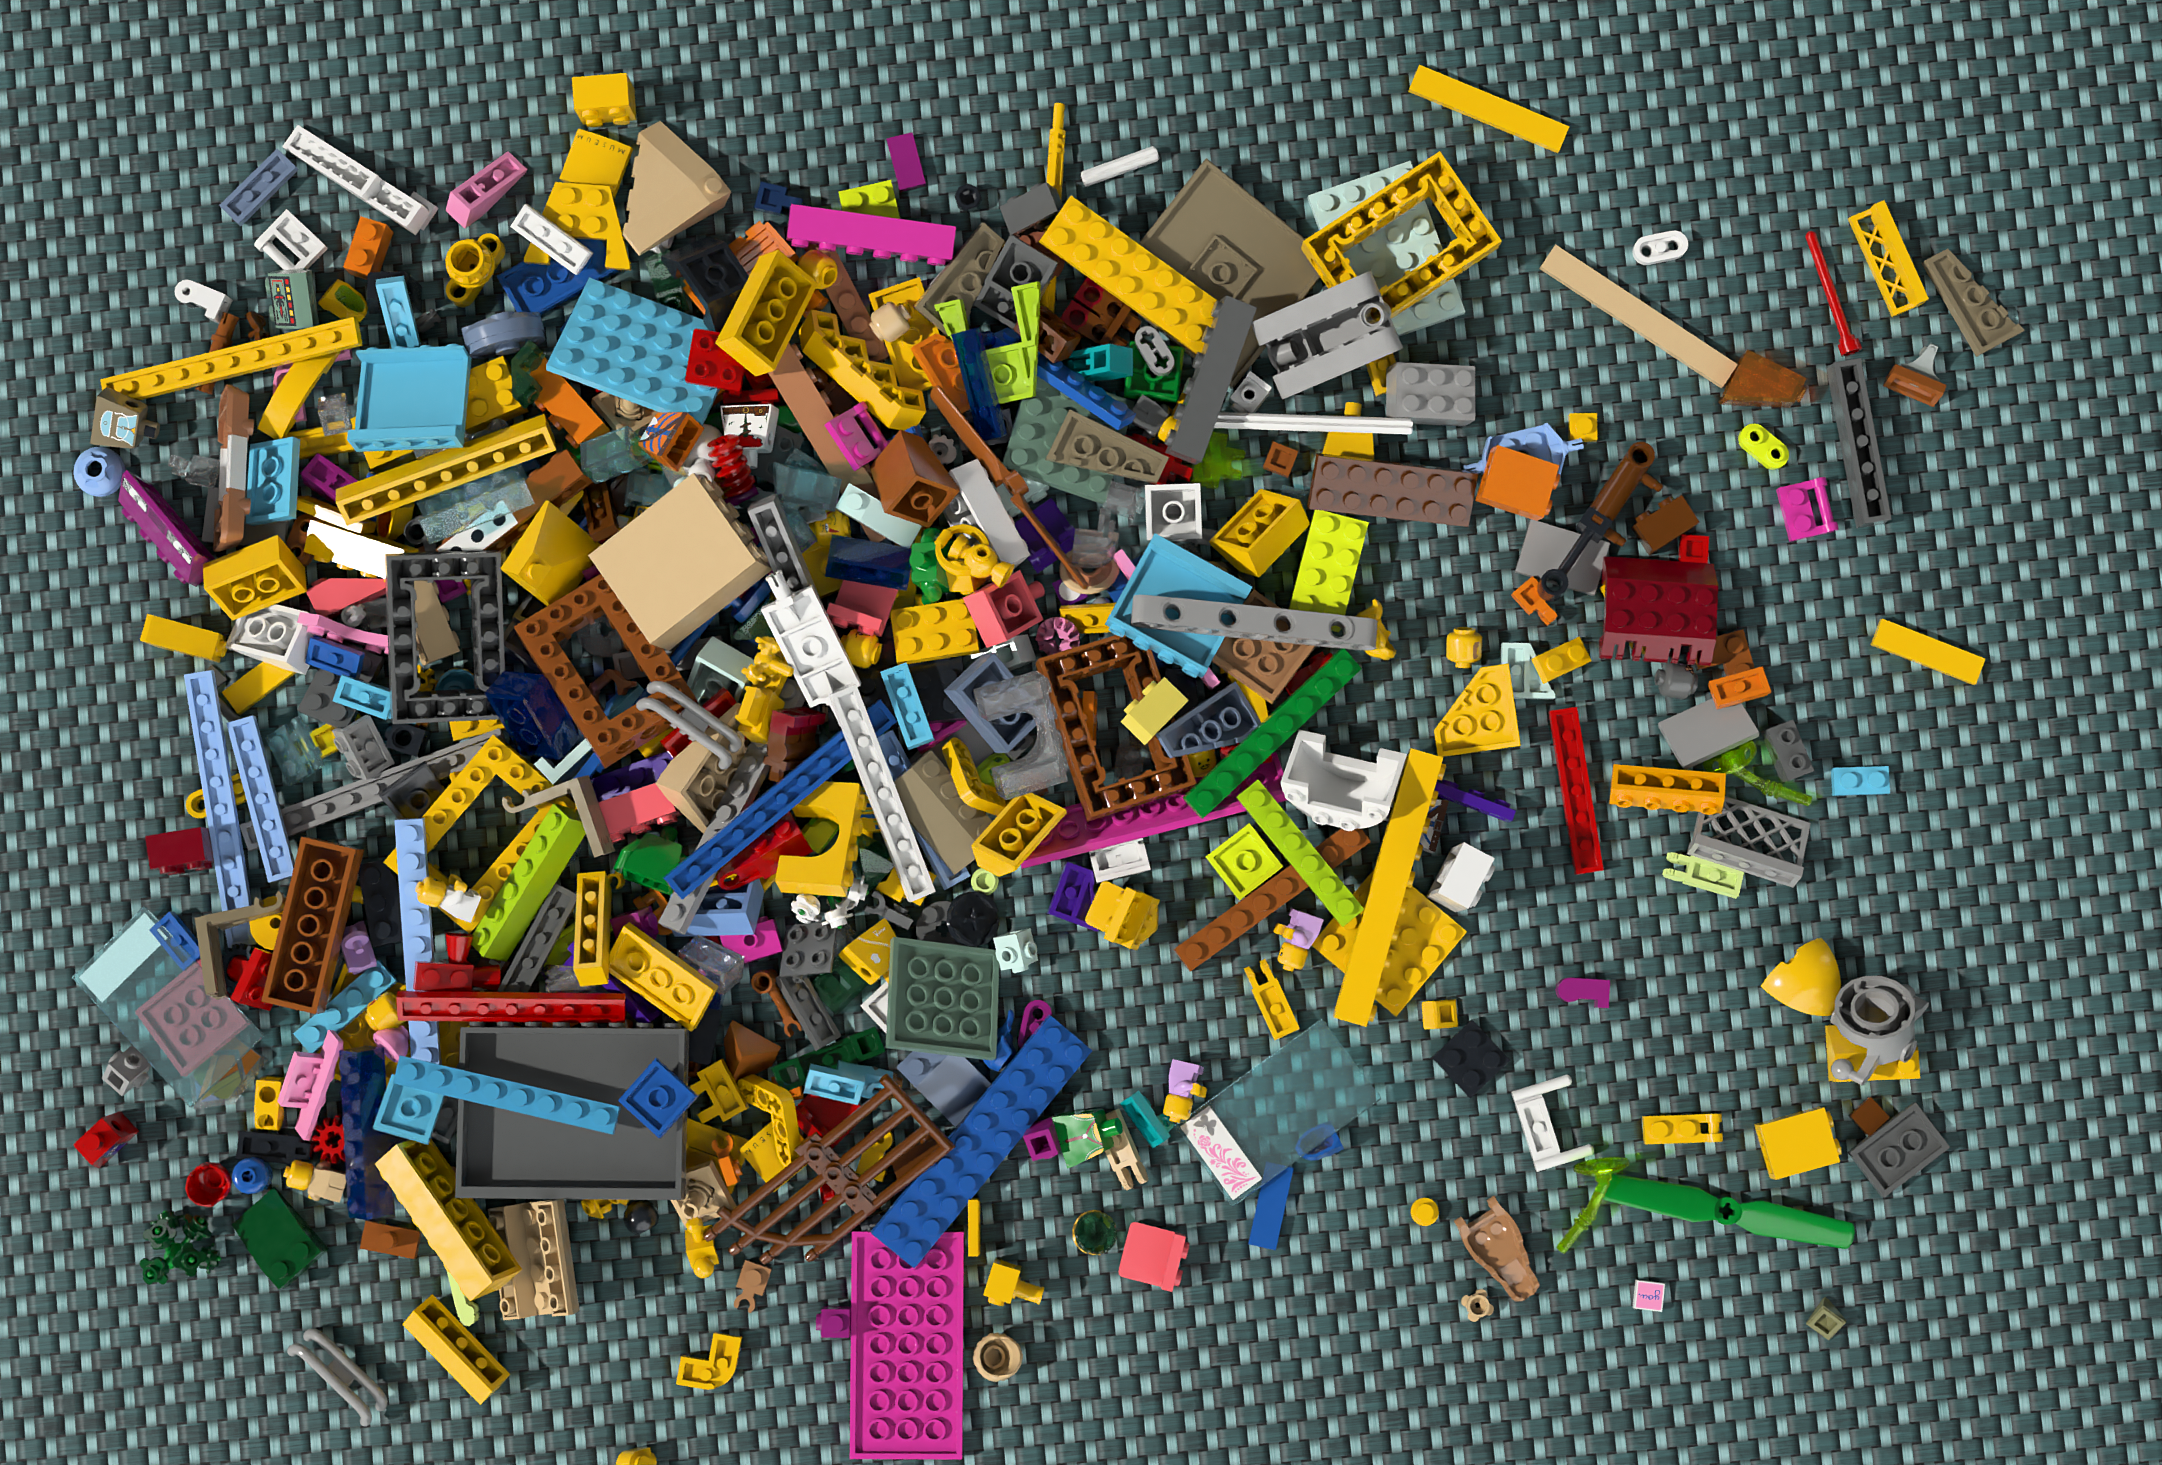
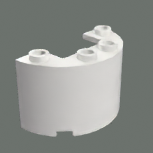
(1338, 787)

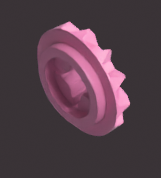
(1065, 630)

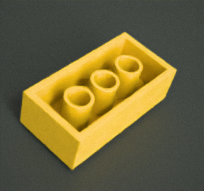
(766, 313)

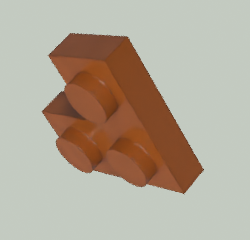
(1732, 652)

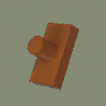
(391, 1239)

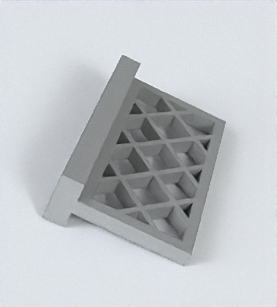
(1750, 859)

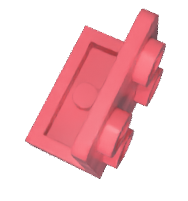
(862, 607)
(1153, 1256)

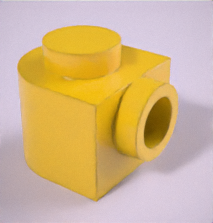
(636, 1456)

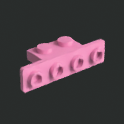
(308, 1082)

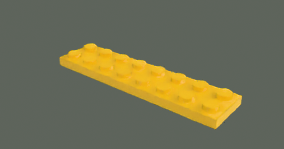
(1130, 273)

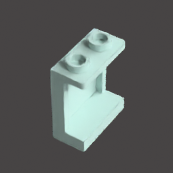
(568, 766)

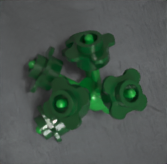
(177, 1254)

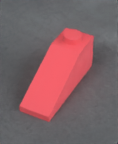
(335, 594)

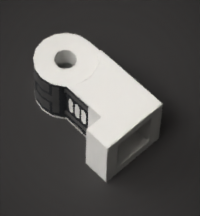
(198, 295)

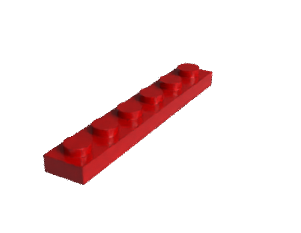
(1575, 790)

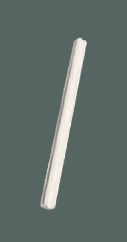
(1314, 423)

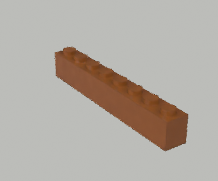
(1264, 901)

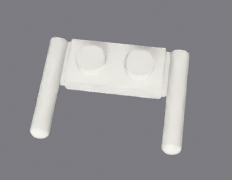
(1538, 1126)

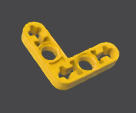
(967, 779)
(783, 1113)

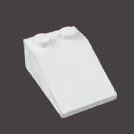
(273, 638)

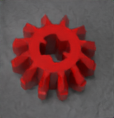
(325, 1138)

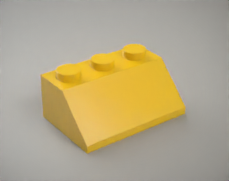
(1260, 532)
(1015, 833)
(1840, 1047)

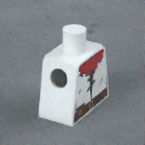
(754, 427)

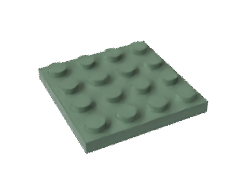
(1034, 434)
(942, 999)

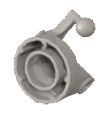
(1890, 1024)

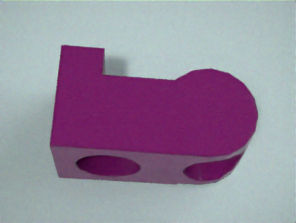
(1577, 988)

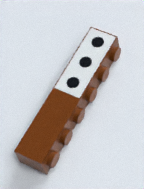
(554, 482)

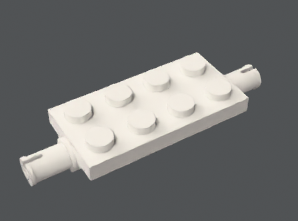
(808, 641)

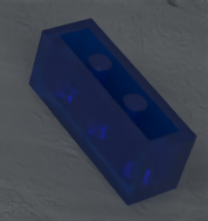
(869, 562)

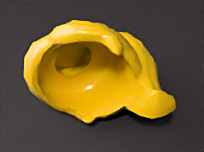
(1384, 649)

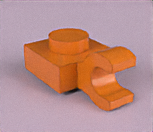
(1530, 601)
(730, 1168)

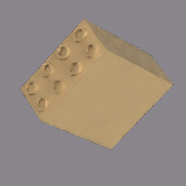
(681, 561)

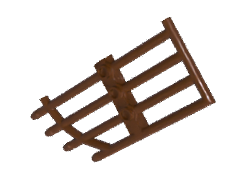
(839, 1176)

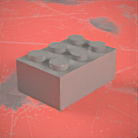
(1431, 393)

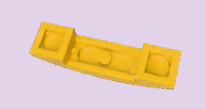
(292, 393)

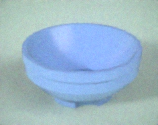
(109, 478)

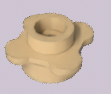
(1479, 1297)

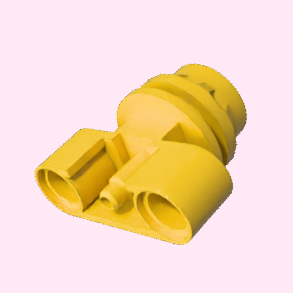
(472, 266)

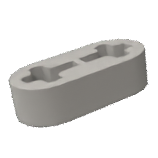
(1159, 347)

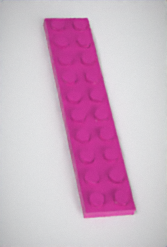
(1076, 835)

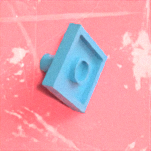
(408, 1112)

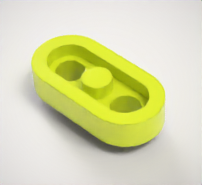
(1762, 448)

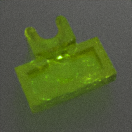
(1217, 462)

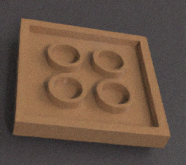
(1261, 664)

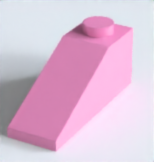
(484, 189)

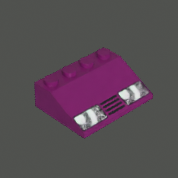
(164, 528)

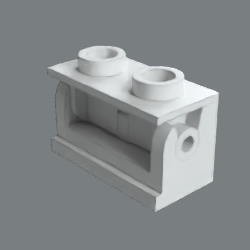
(1119, 860)

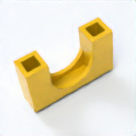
(830, 872)

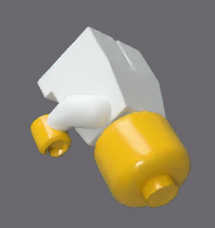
(451, 898)

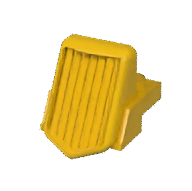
(1123, 914)

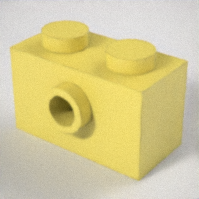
(1154, 710)

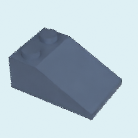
(946, 1082)

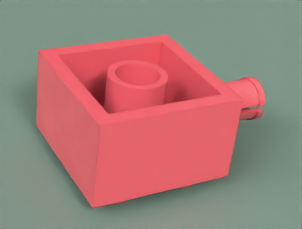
(1005, 610)

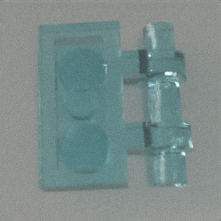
(290, 754)

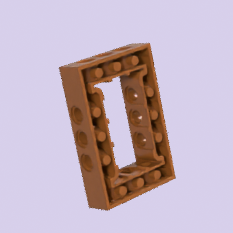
(559, 620)
(1139, 669)

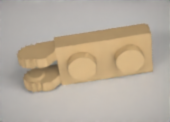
(1125, 1154)

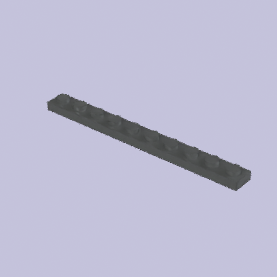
(520, 977)

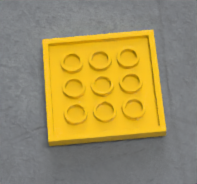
(1421, 945)

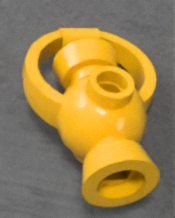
(979, 559)

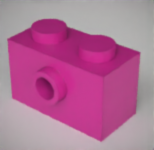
(762, 944)

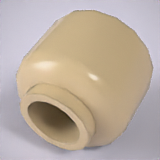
(890, 321)

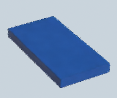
(547, 286)

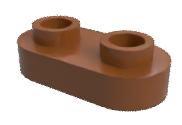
(298, 538)

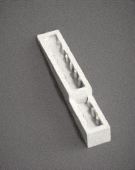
(356, 179)

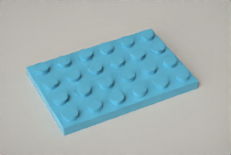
(631, 351)

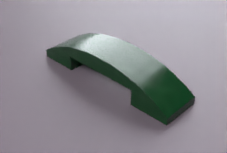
(850, 1049)

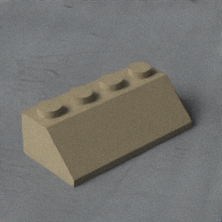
(939, 812)

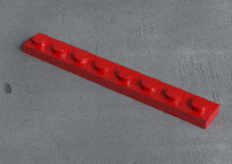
(511, 1007)

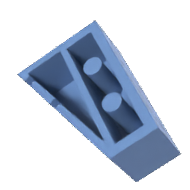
(727, 911)

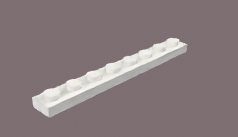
(882, 792)

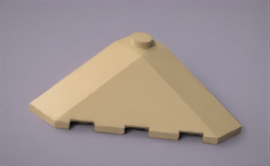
(669, 189)
(694, 778)

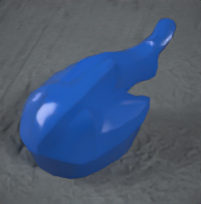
(1005, 1048)

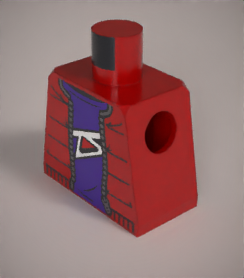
(103, 1140)

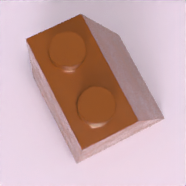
(912, 480)

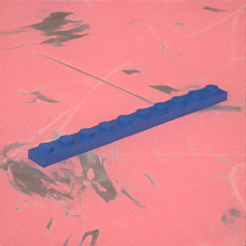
(770, 807)

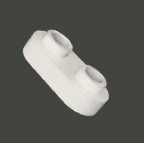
(1659, 247)

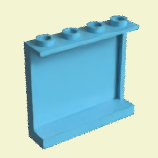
(411, 398)
(1176, 573)

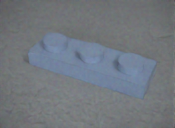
(258, 187)

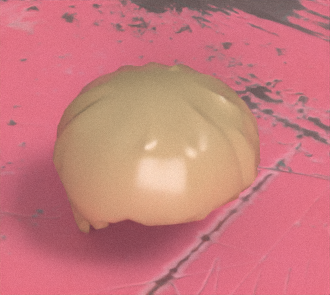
(997, 1357)

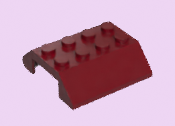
(1660, 609)

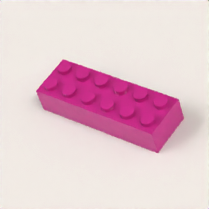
(870, 233)

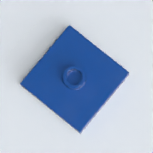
(658, 1098)

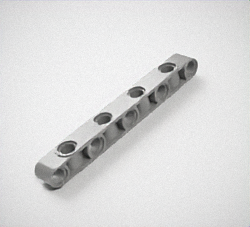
(1254, 622)

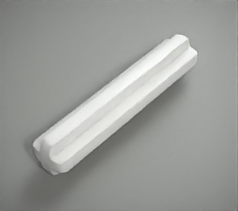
(1119, 166)

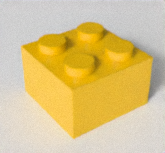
(604, 99)

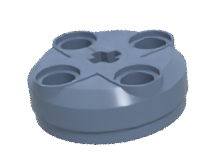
(503, 334)

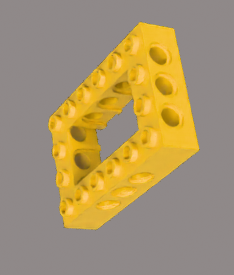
(1429, 179)
(492, 759)

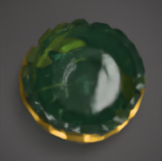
(1094, 1232)

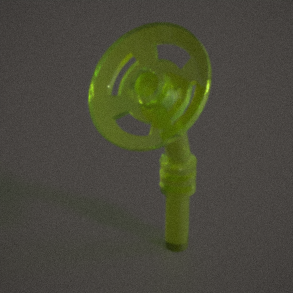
(1733, 763)
(1600, 1169)

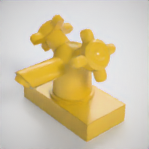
(770, 666)

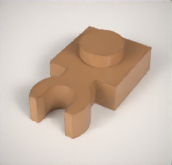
(753, 1281)

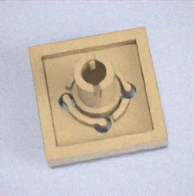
(611, 405)
(700, 1193)

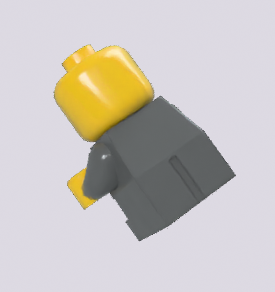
(1153, 419)

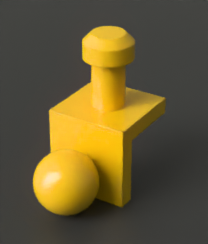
(700, 1253)

